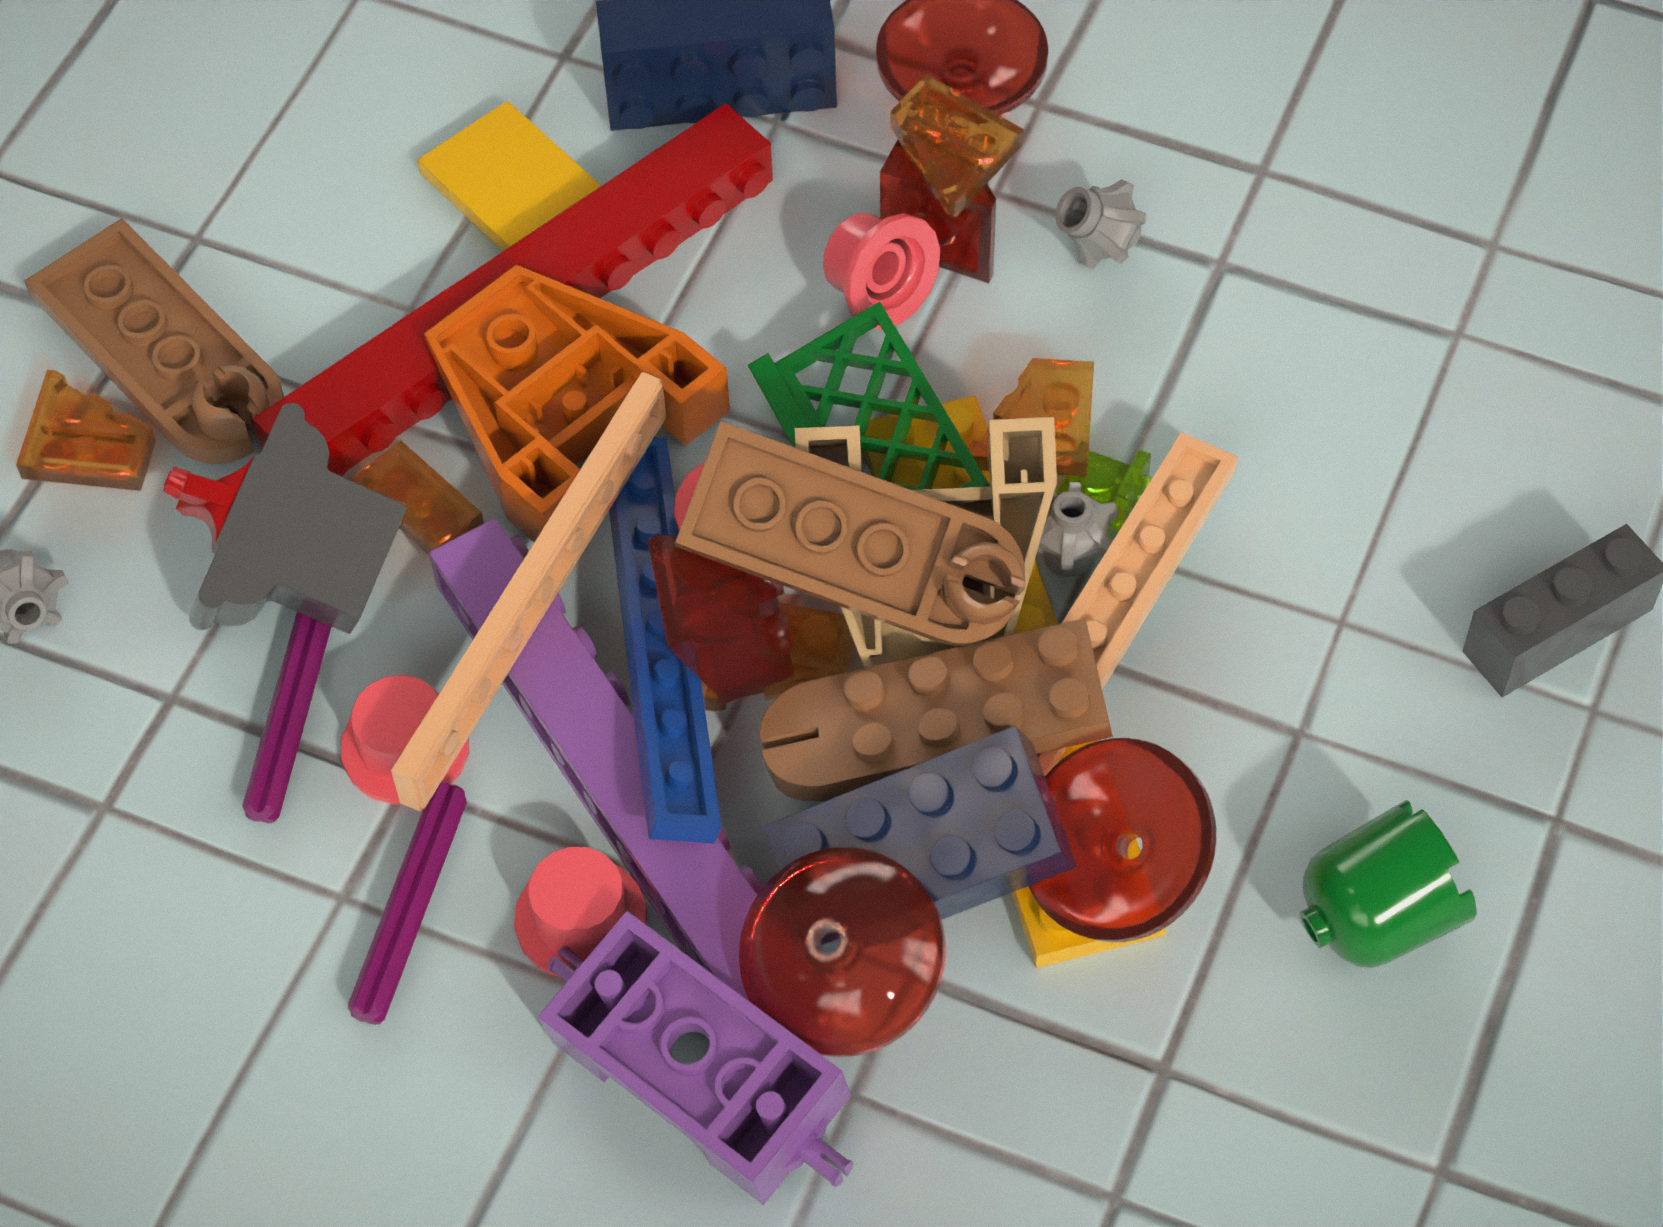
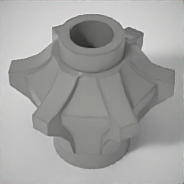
(1100, 221)
(1075, 531)
(27, 594)

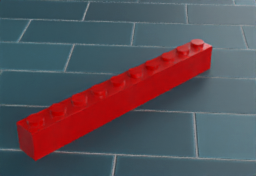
(589, 246)

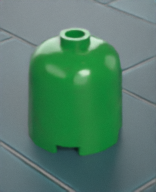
(1384, 889)

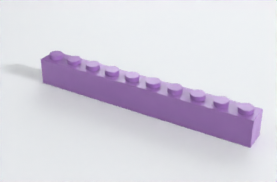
(594, 743)

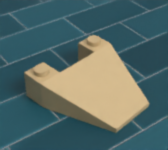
(1017, 499)

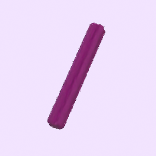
(286, 719)
(407, 905)

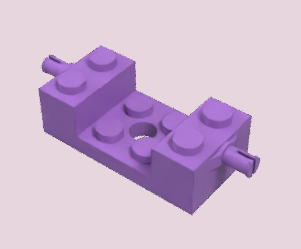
(752, 1099)

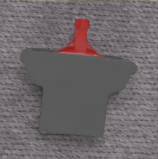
(288, 532)

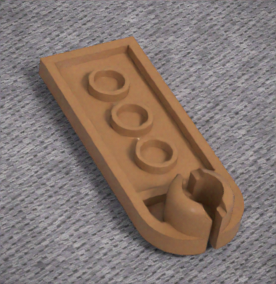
(159, 343)
(851, 539)
(900, 713)

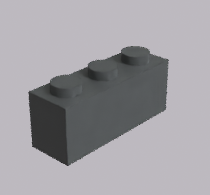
(1564, 610)

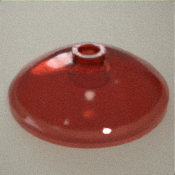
(976, 47)
(1105, 801)
(878, 975)

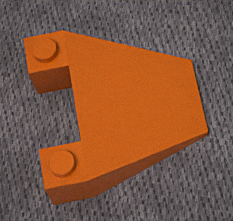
(545, 373)

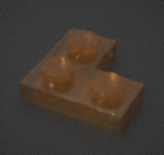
(434, 508)

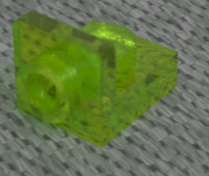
(1114, 482)

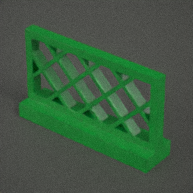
(794, 409)

